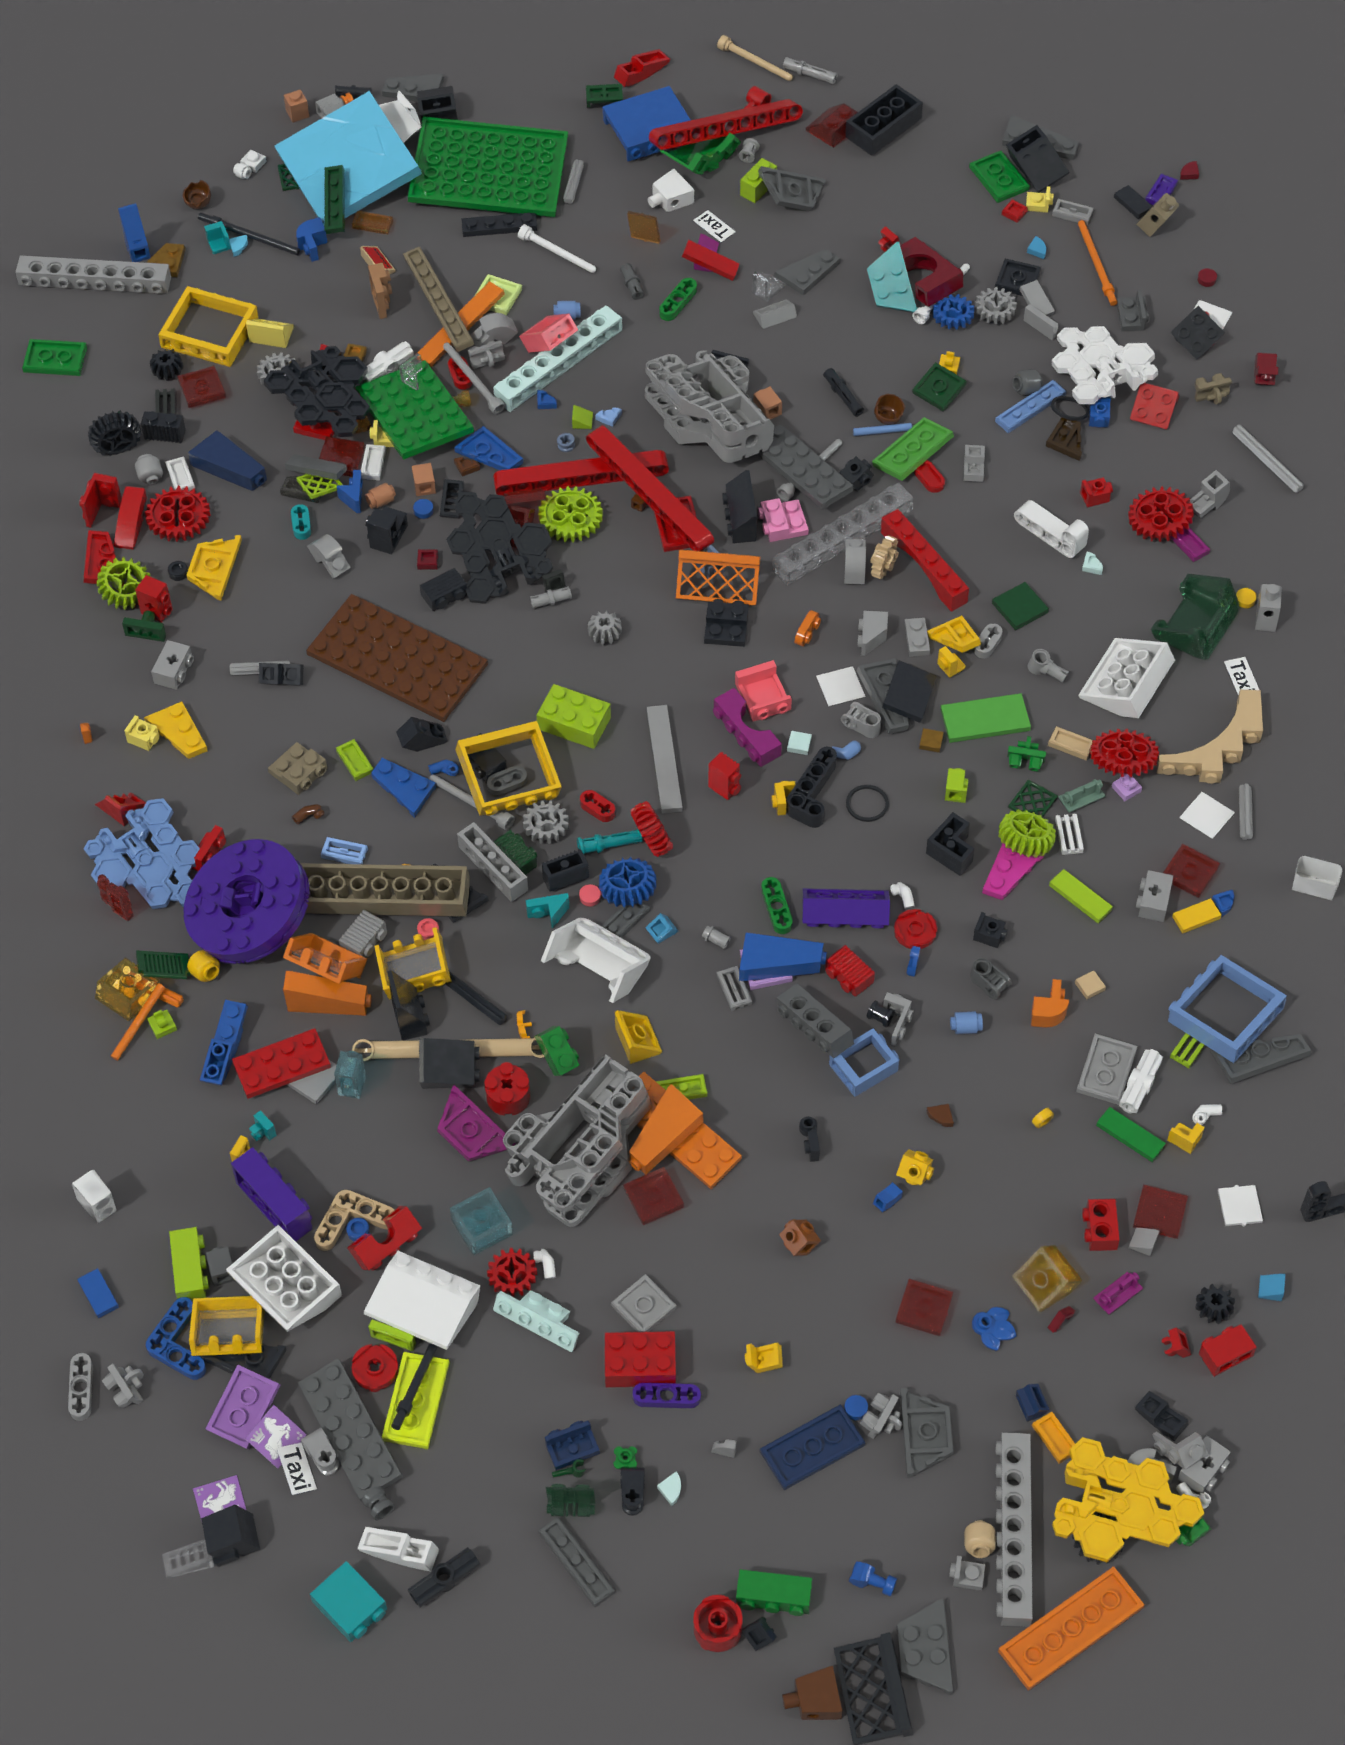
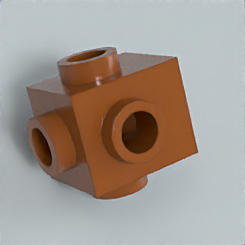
(799, 1237)

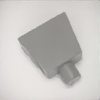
(1268, 599)

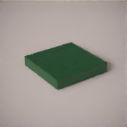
(939, 387)
(1020, 605)

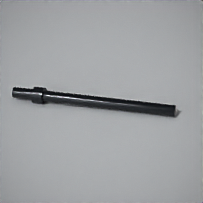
(250, 234)
(405, 1405)

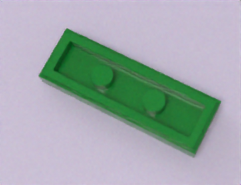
(1130, 1134)

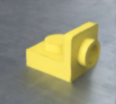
(1039, 201)
(379, 436)

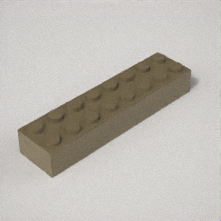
(387, 889)

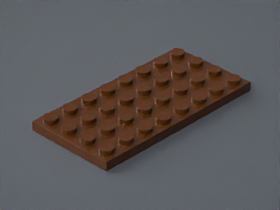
(397, 657)

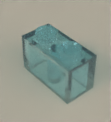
(350, 1074)

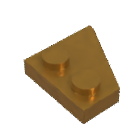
(169, 254)

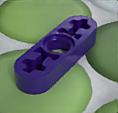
(659, 1388)

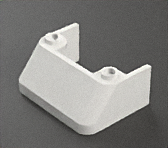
(599, 951)

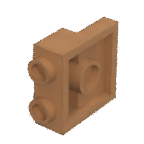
(380, 288)

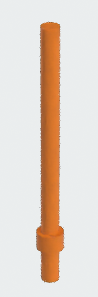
(1107, 287)

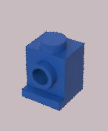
(1100, 413)

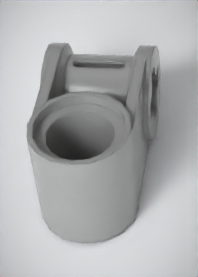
(862, 720)
(320, 1449)

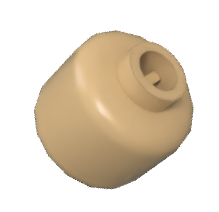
(980, 1539)

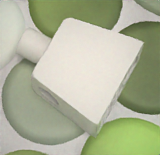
(671, 192)

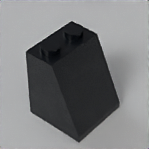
(448, 1063)

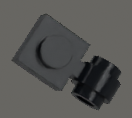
(808, 1128)

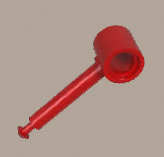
(756, 97)

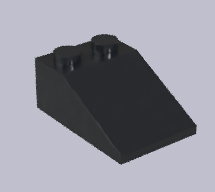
(407, 1007)

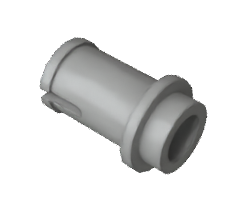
(716, 937)

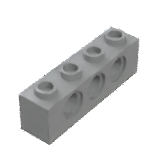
(492, 862)

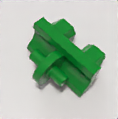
(1035, 756)

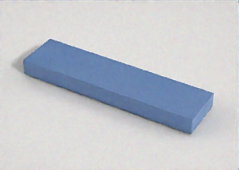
(1029, 406)

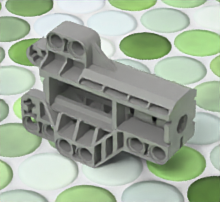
(726, 422)
(611, 1123)

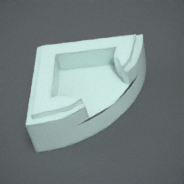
(1092, 564)
(670, 1488)

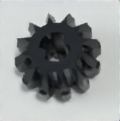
(166, 364)
(1212, 1311)

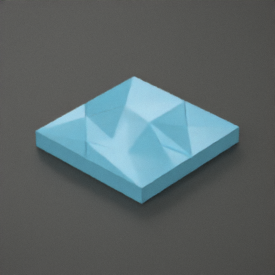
(360, 141)

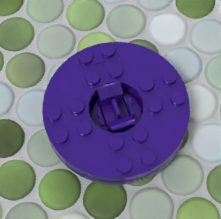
(246, 901)

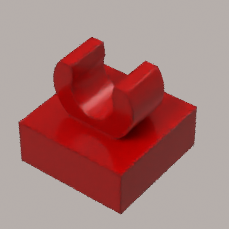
(888, 239)
(1179, 1343)

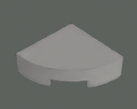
(727, 1448)

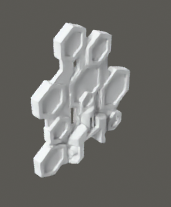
(1101, 353)

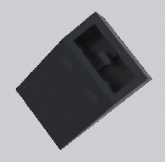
(1037, 159)

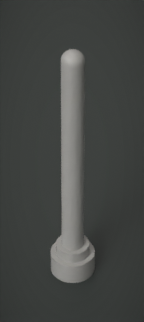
(495, 404)
(787, 490)
(504, 820)

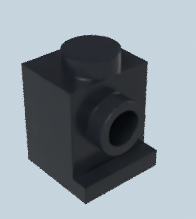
(990, 931)

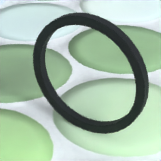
(1067, 416)
(867, 819)

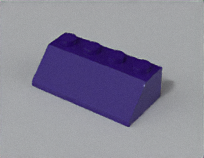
(845, 907)

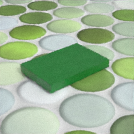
(999, 176)
(54, 357)

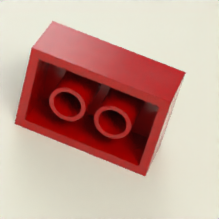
(639, 1358)

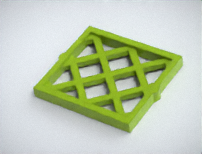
(315, 494)

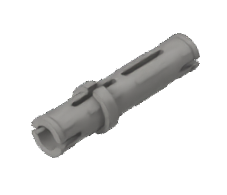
(809, 70)

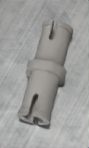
(550, 597)

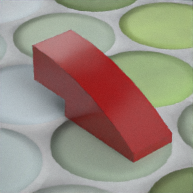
(640, 67)
(130, 517)

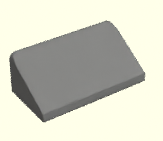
(775, 313)

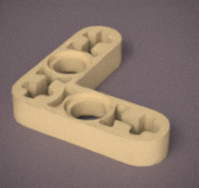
(345, 1212)

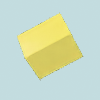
(269, 332)

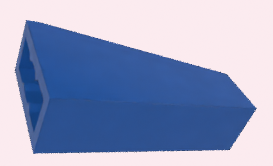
(779, 957)

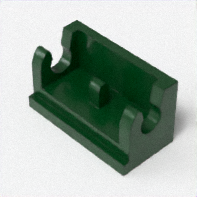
(603, 93)

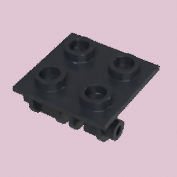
(1197, 332)

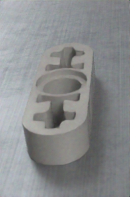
(86, 1395)

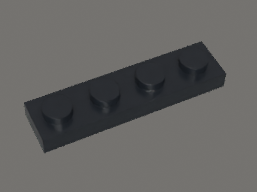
(497, 224)

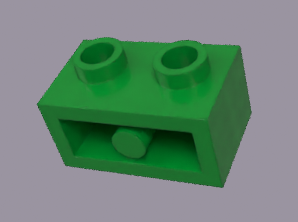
(557, 1050)

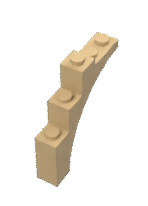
(1227, 747)

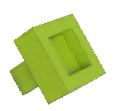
(161, 1023)

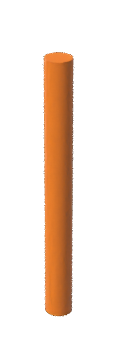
(137, 1021)

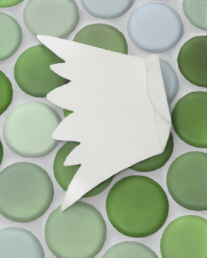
(400, 117)

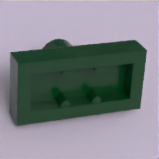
(144, 628)

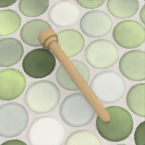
(726, 44)

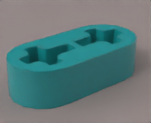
(304, 521)

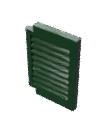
(162, 964)

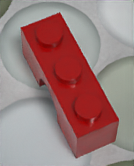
(401, 1228)

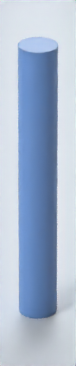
(881, 429)

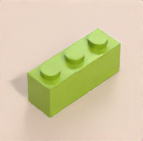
(188, 1263)

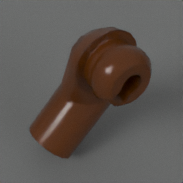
(306, 811)

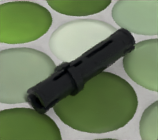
(843, 392)

